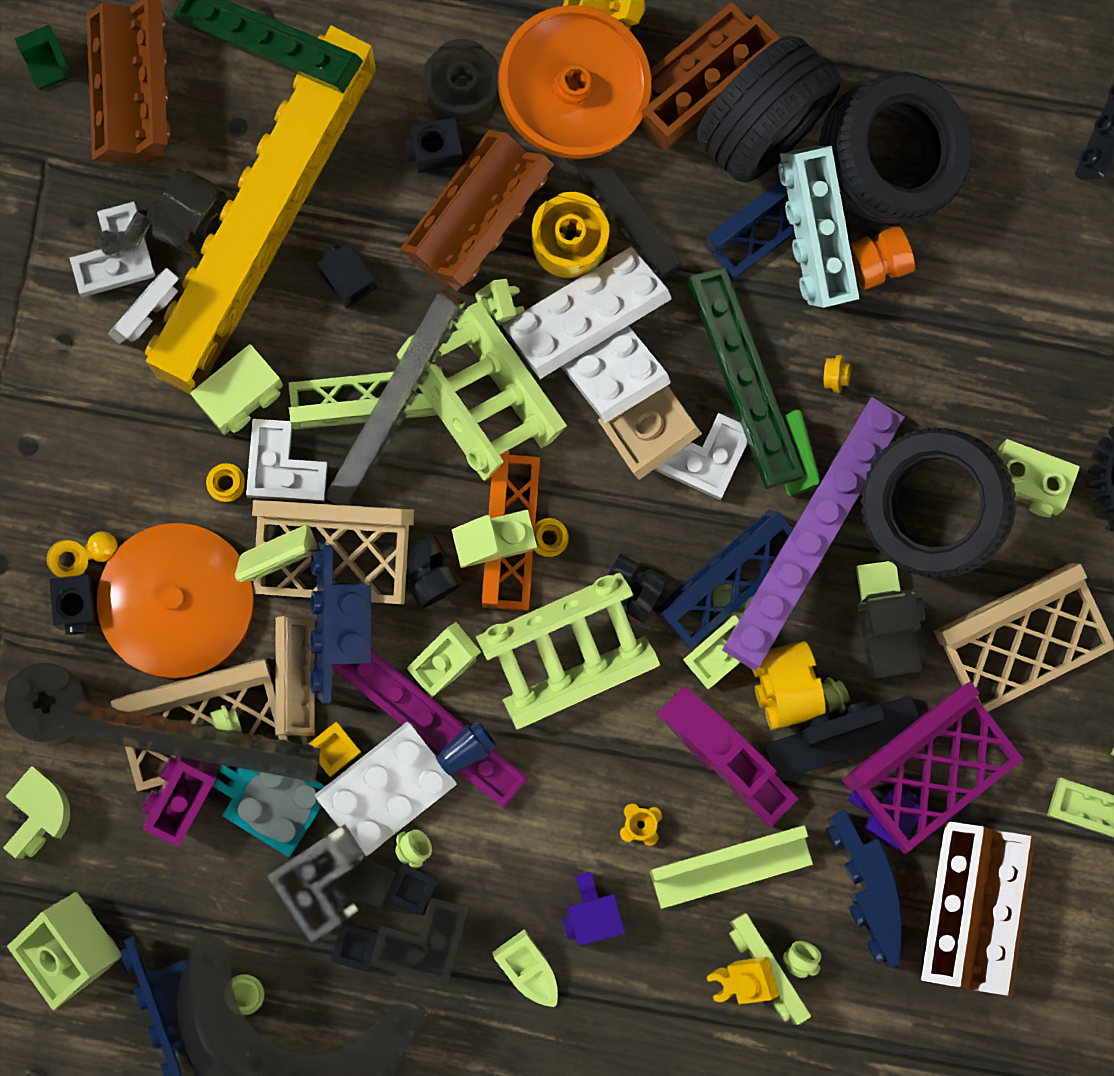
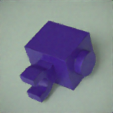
(875, 828)
(594, 917)

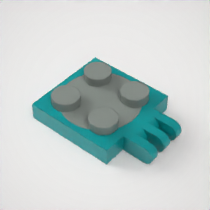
(270, 806)

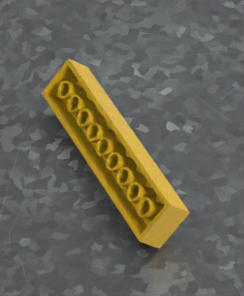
(255, 223)

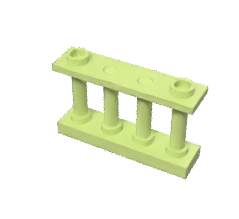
(511, 377)
(578, 683)

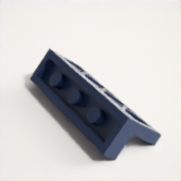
(746, 221)
(716, 571)

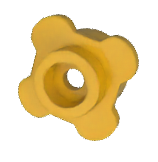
(649, 817)

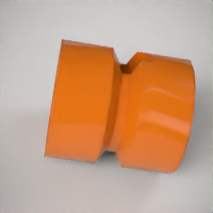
(887, 255)

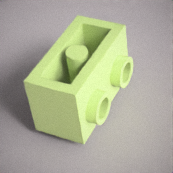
(238, 390)
(1039, 478)

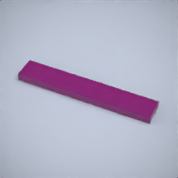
(433, 723)

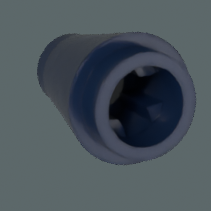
(466, 748)

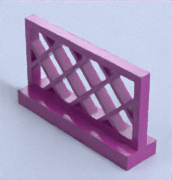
(906, 746)

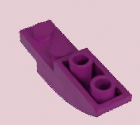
(728, 755)

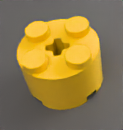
(551, 225)
(789, 686)

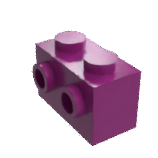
(179, 798)

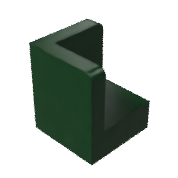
(44, 57)

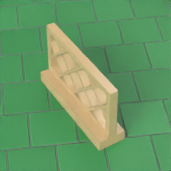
(341, 518)
(1021, 604)
(194, 690)

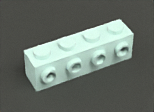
(818, 226)

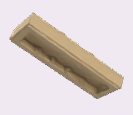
(292, 677)

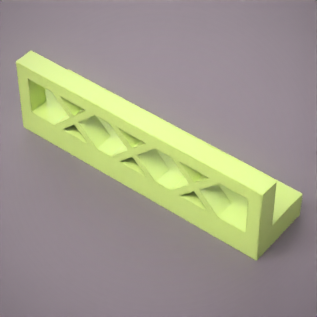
(348, 412)
(731, 867)

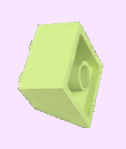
(64, 950)

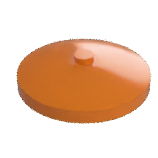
(574, 81)
(174, 601)

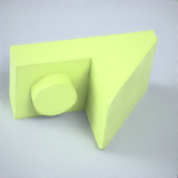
(494, 538)
(444, 660)
(709, 660)

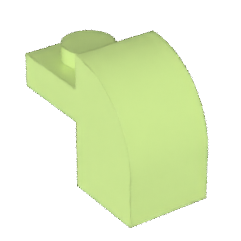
(47, 811)

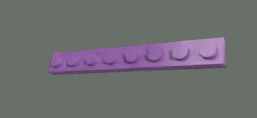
(812, 535)

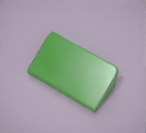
(800, 440)

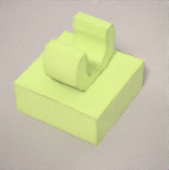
(498, 302)

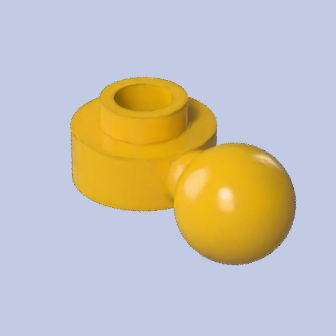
(99, 548)

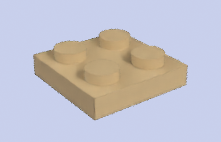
(651, 431)

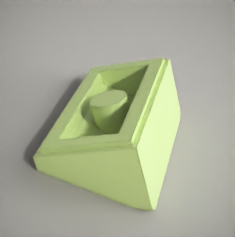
(276, 554)

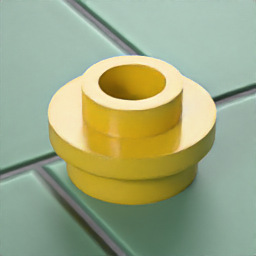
(836, 373)
(220, 472)
(558, 530)

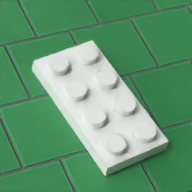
(586, 312)

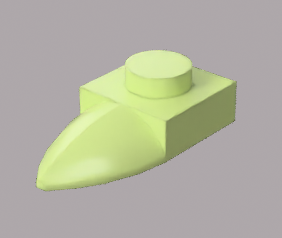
(528, 969)

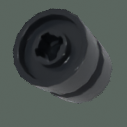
(429, 574)
(652, 582)

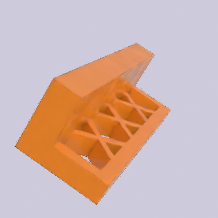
(497, 508)

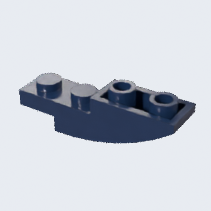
(878, 902)

